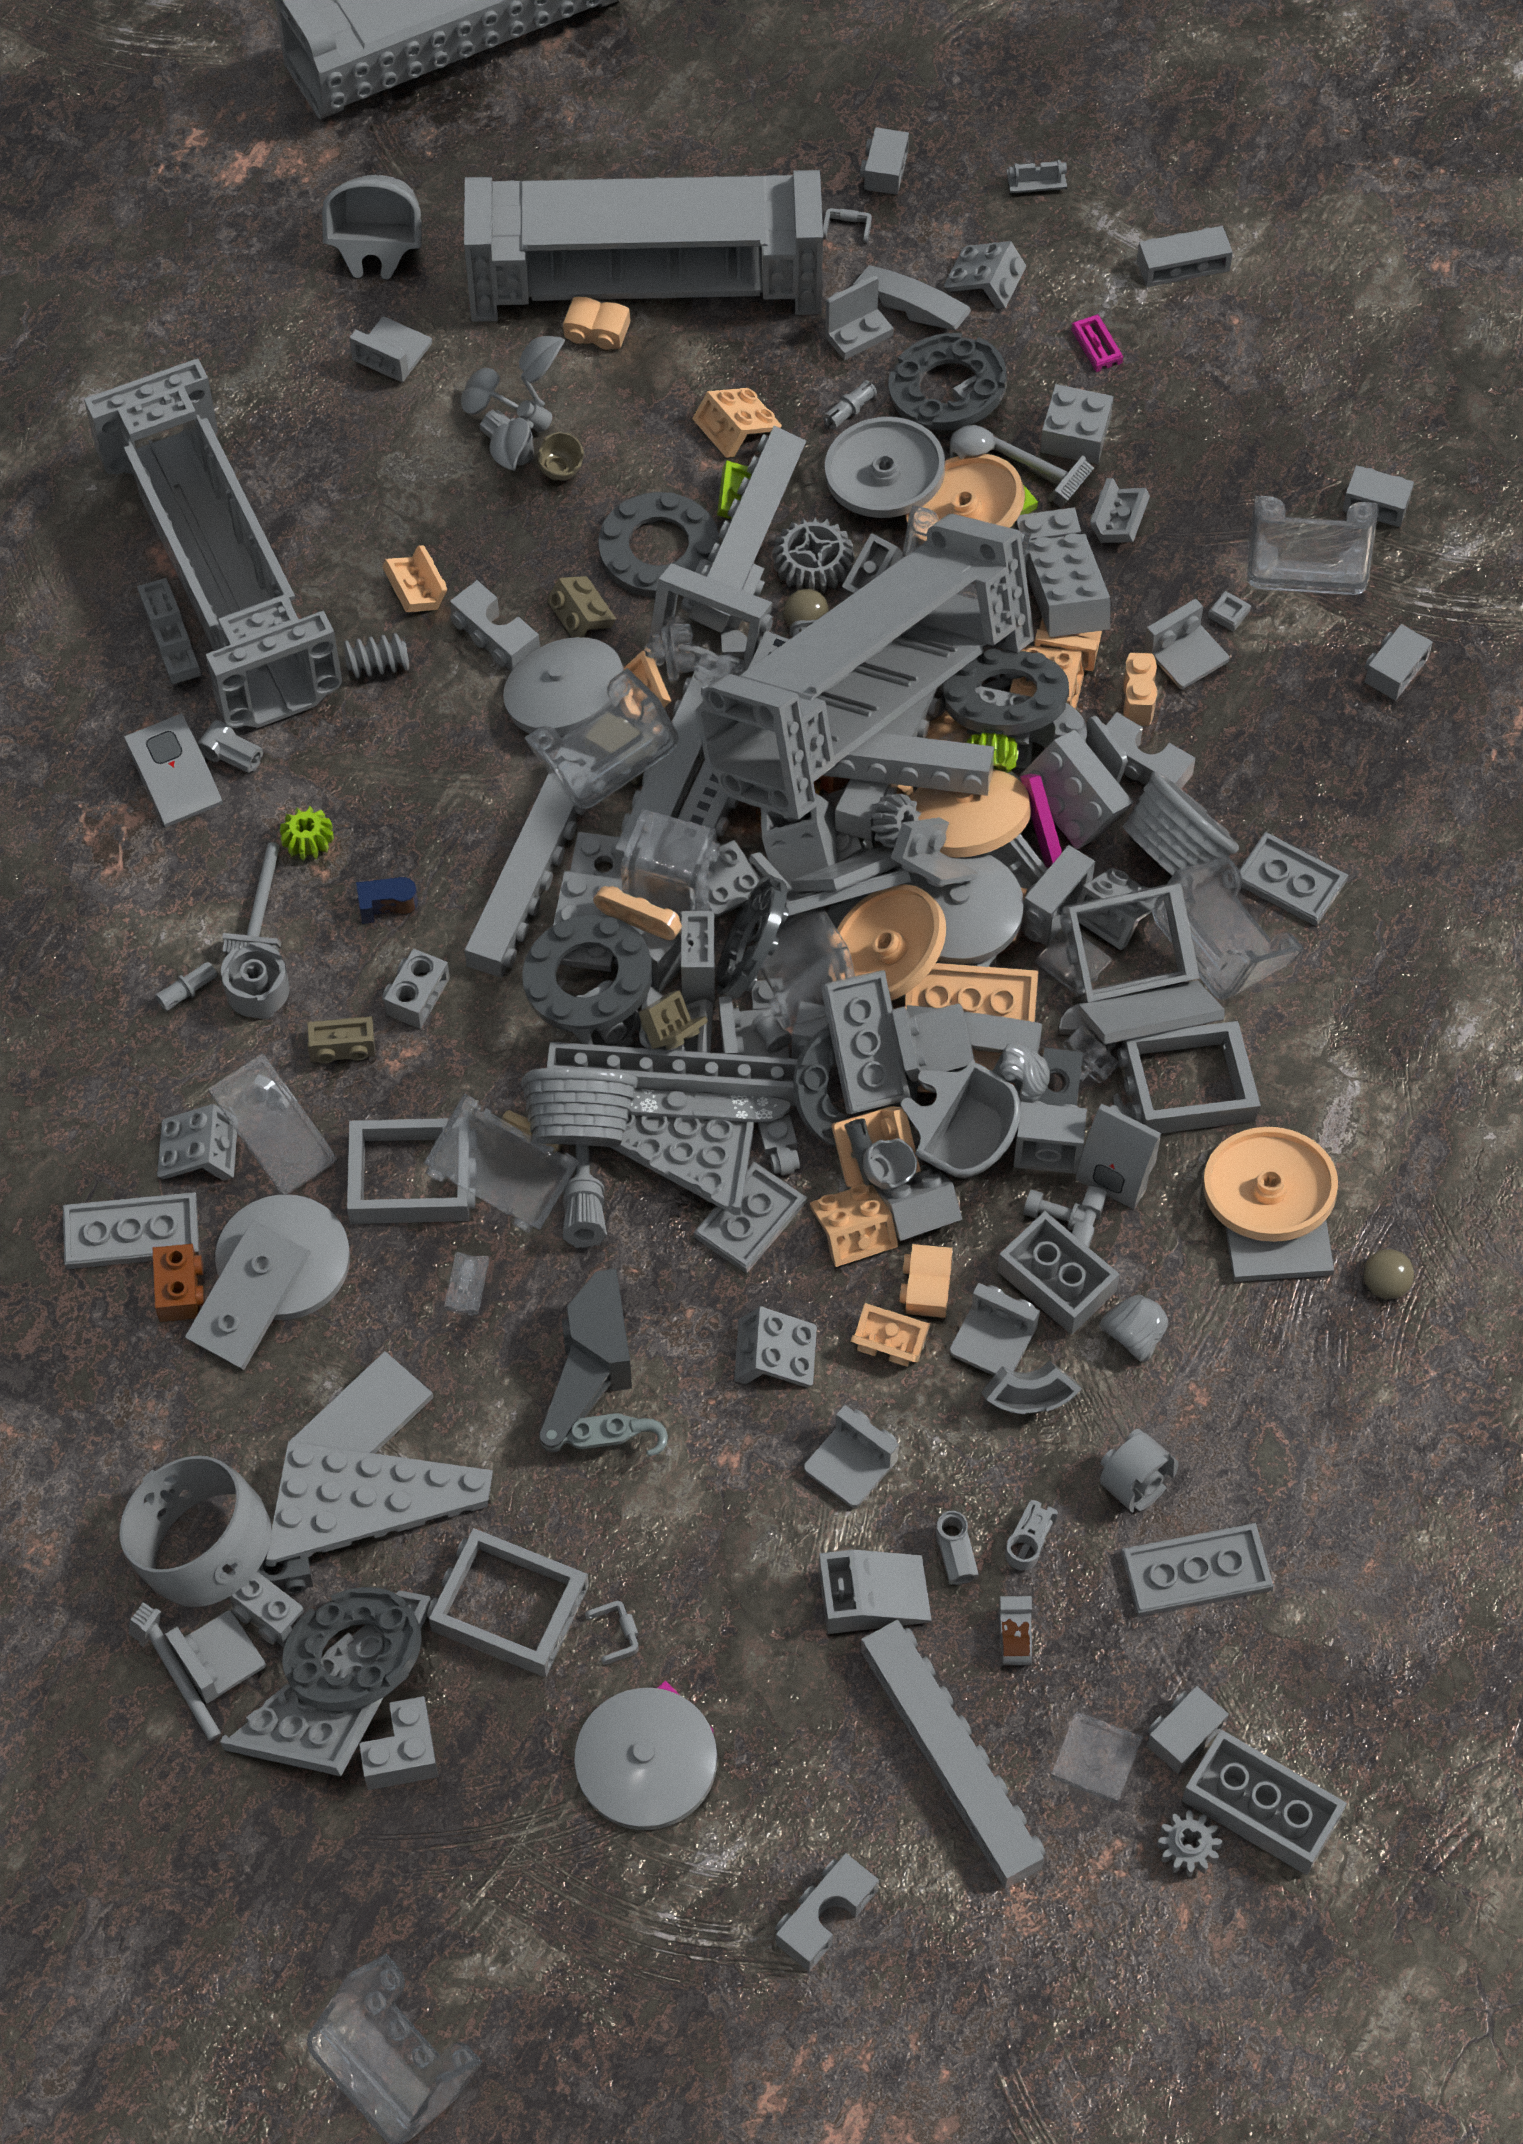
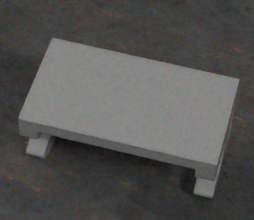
(1021, 861)

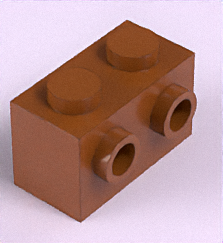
(176, 1282)

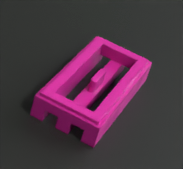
(1104, 360)

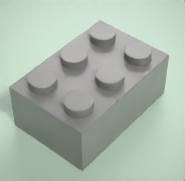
(1078, 789)
(1058, 1272)

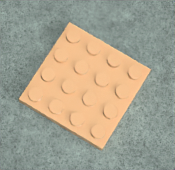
(978, 990)

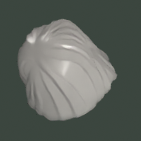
(1025, 1070)
(1137, 1325)

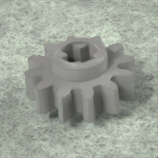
(1186, 1855)

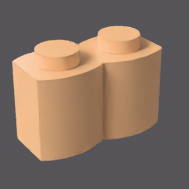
(596, 323)
(1140, 688)
(928, 1280)

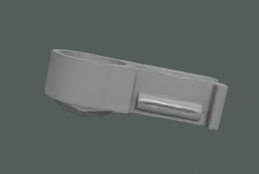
(1032, 1532)

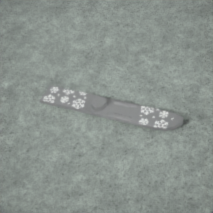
(707, 1106)

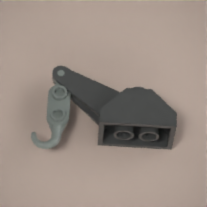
(595, 1362)

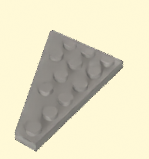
(694, 1153)
(348, 1495)
(315, 1738)

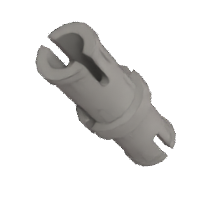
(849, 404)

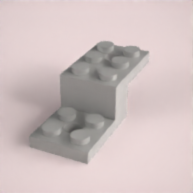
(578, 891)

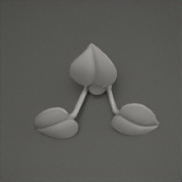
(511, 438)

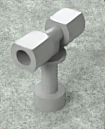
(1079, 1218)

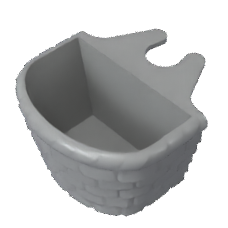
(372, 218)
(1176, 827)
(578, 1105)
(967, 1122)

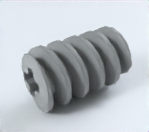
(376, 655)

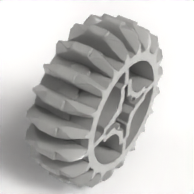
(813, 555)

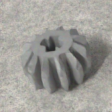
(889, 816)

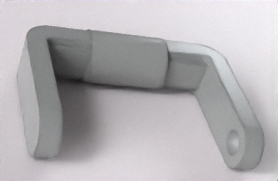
(848, 215)
(627, 1625)

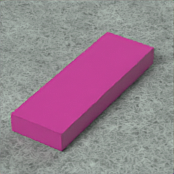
(1042, 819)

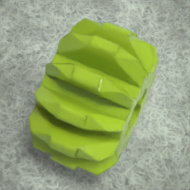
(1004, 749)
(306, 833)

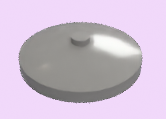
(884, 467)
(561, 684)
(979, 913)
(307, 1225)
(646, 1758)

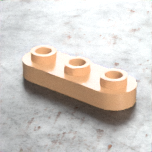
(638, 912)

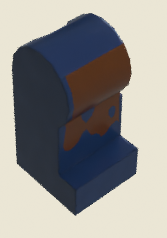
(386, 897)

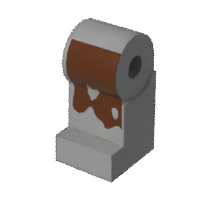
(1015, 1629)

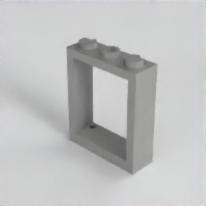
(714, 594)
(1179, 932)
(1238, 1111)
(397, 1210)
(501, 1648)

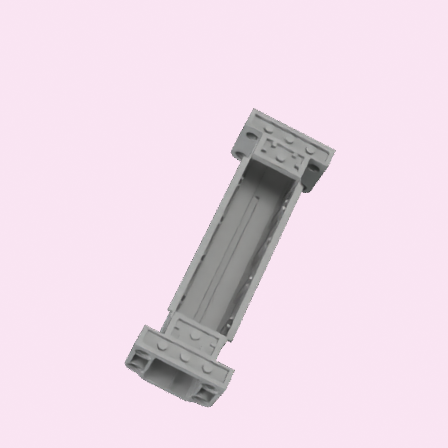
(365, 46)
(643, 239)
(263, 655)
(864, 664)

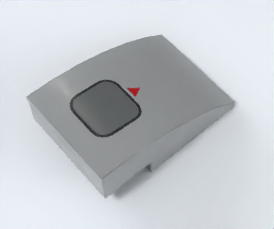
(173, 770)
(1118, 1156)

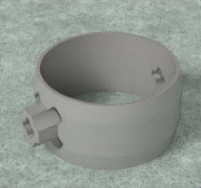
(240, 1546)

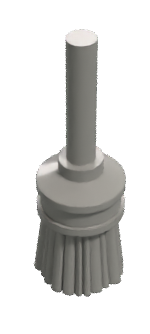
(583, 1205)

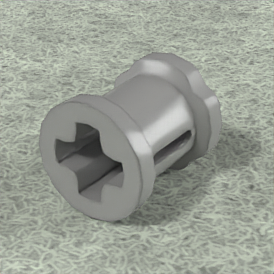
(771, 1032)

